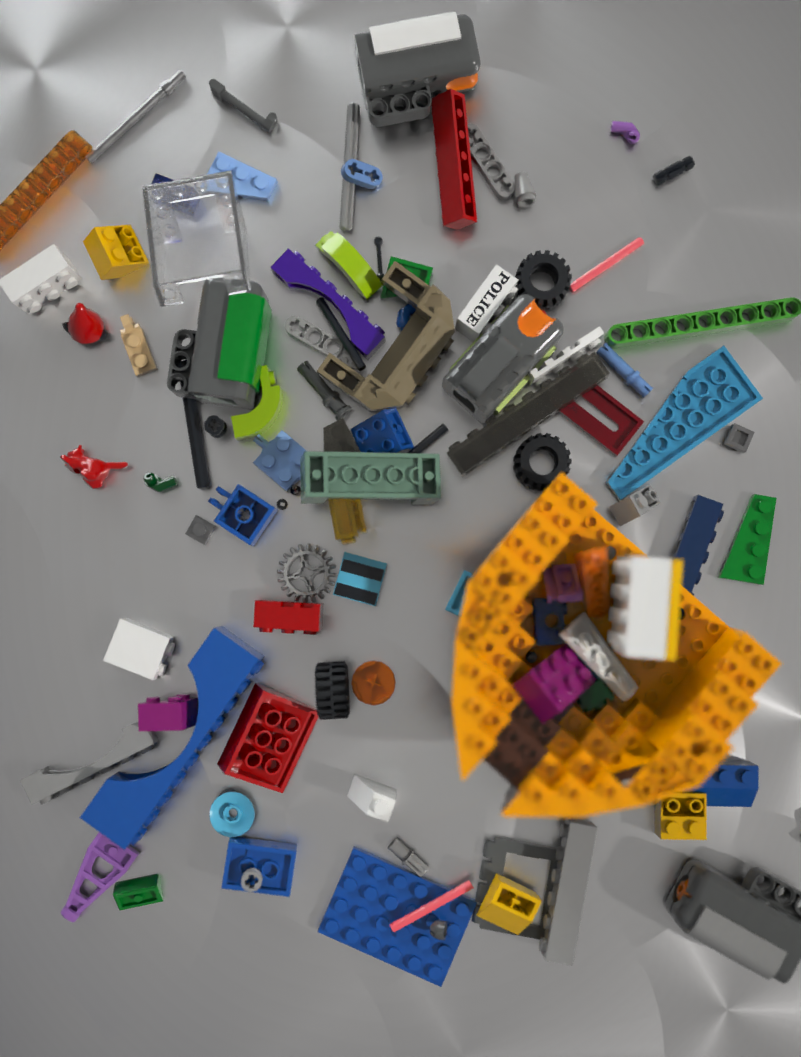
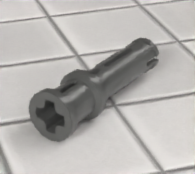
(330, 397)

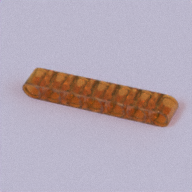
(41, 184)

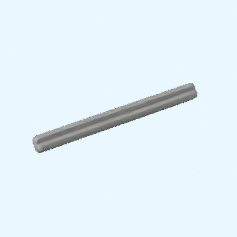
(350, 152)

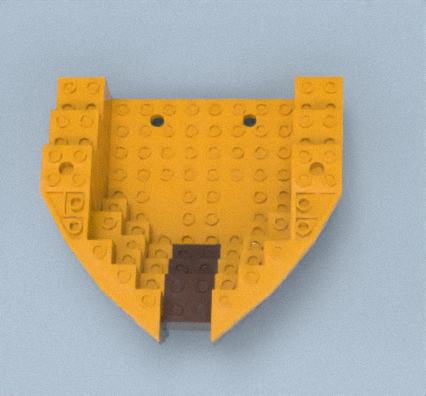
(576, 761)

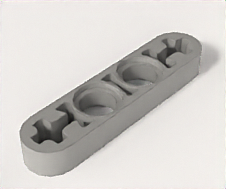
(490, 160)
(321, 345)

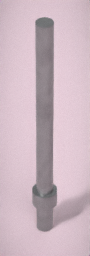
(167, 88)

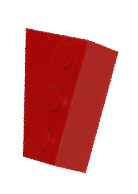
(288, 616)

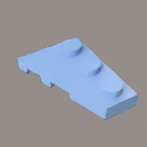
(248, 181)

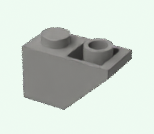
(635, 505)

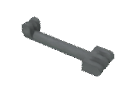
(218, 90)

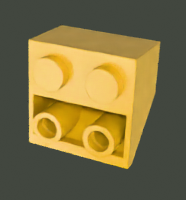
(115, 251)
(681, 817)
(509, 905)

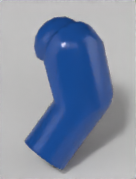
(404, 316)

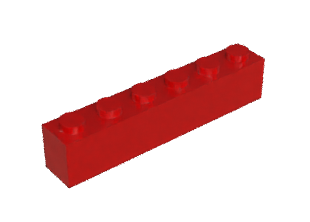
(454, 160)

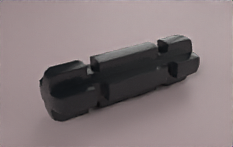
(673, 170)

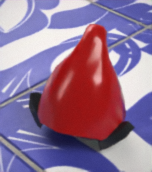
(85, 325)

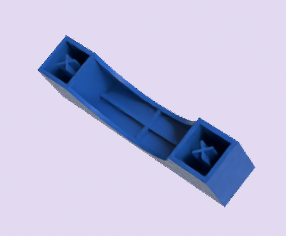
(132, 799)

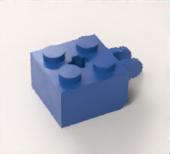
(232, 520)

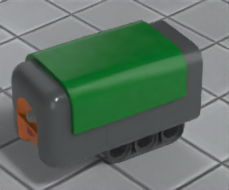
(225, 349)

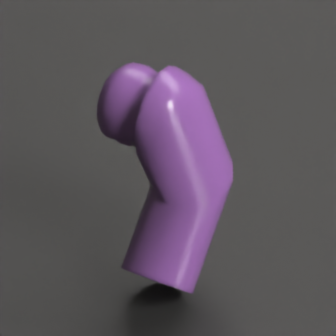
(627, 129)

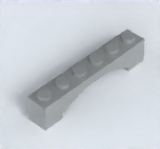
(46, 782)

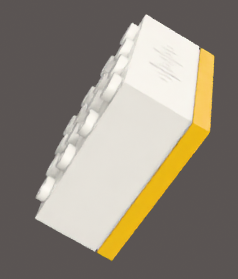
(645, 607)

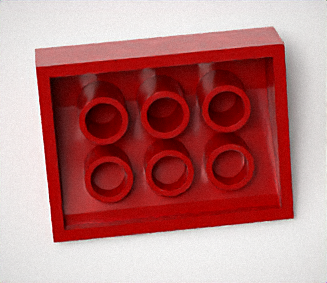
(268, 739)

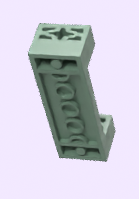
(370, 476)

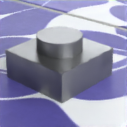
(738, 438)
(200, 529)

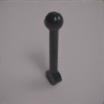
(378, 242)

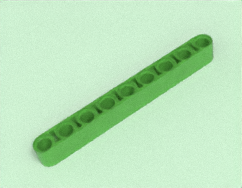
(713, 322)

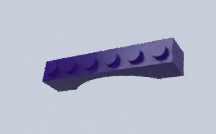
(297, 275)

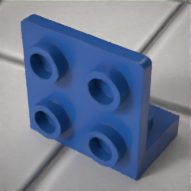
(382, 433)

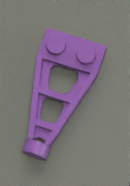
(113, 854)

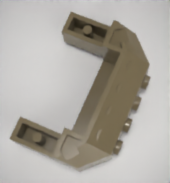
(409, 355)

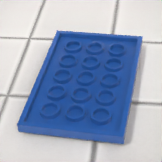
(378, 893)

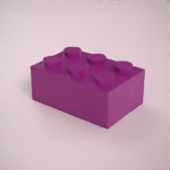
(554, 683)

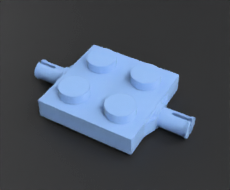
(280, 459)

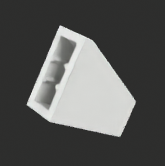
(372, 797)

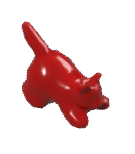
(91, 469)

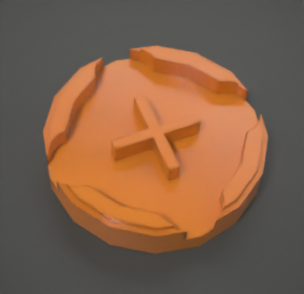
(373, 682)

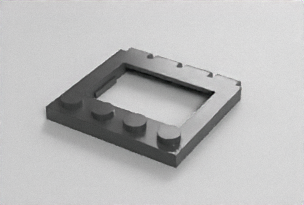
(497, 852)

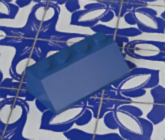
(730, 784)

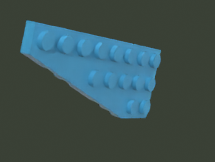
(696, 409)

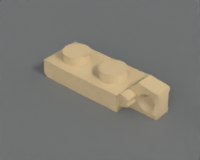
(137, 347)

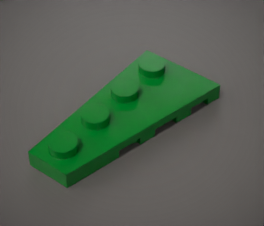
(751, 543)

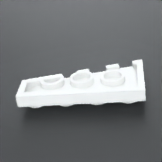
(590, 340)
(594, 650)

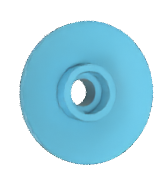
(227, 824)

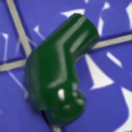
(159, 484)

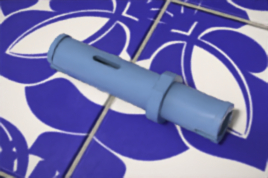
(624, 370)

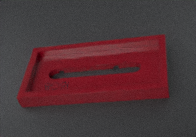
(626, 420)

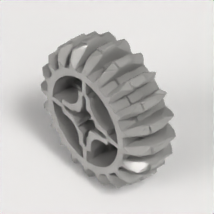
(303, 559)

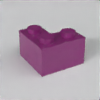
(171, 715)

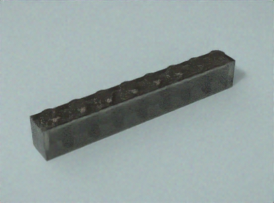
(528, 414)

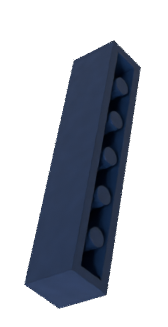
(696, 539)

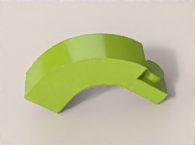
(350, 263)
(264, 415)

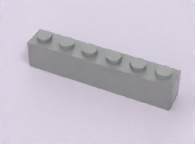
(568, 891)

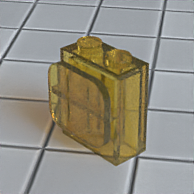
(347, 519)

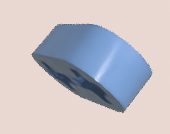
(361, 174)

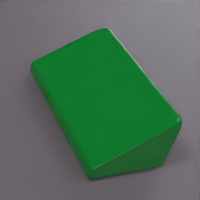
(138, 892)

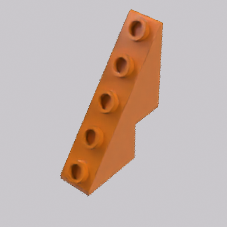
(593, 578)

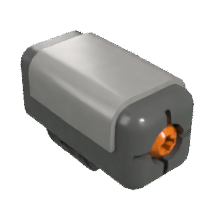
(740, 919)

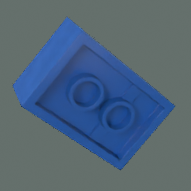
(271, 858)

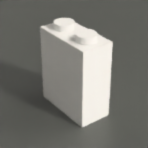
(139, 649)

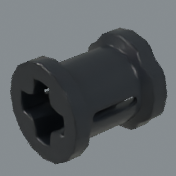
(210, 422)

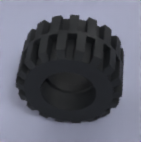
(551, 265)
(546, 443)
(332, 690)

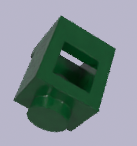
(595, 696)

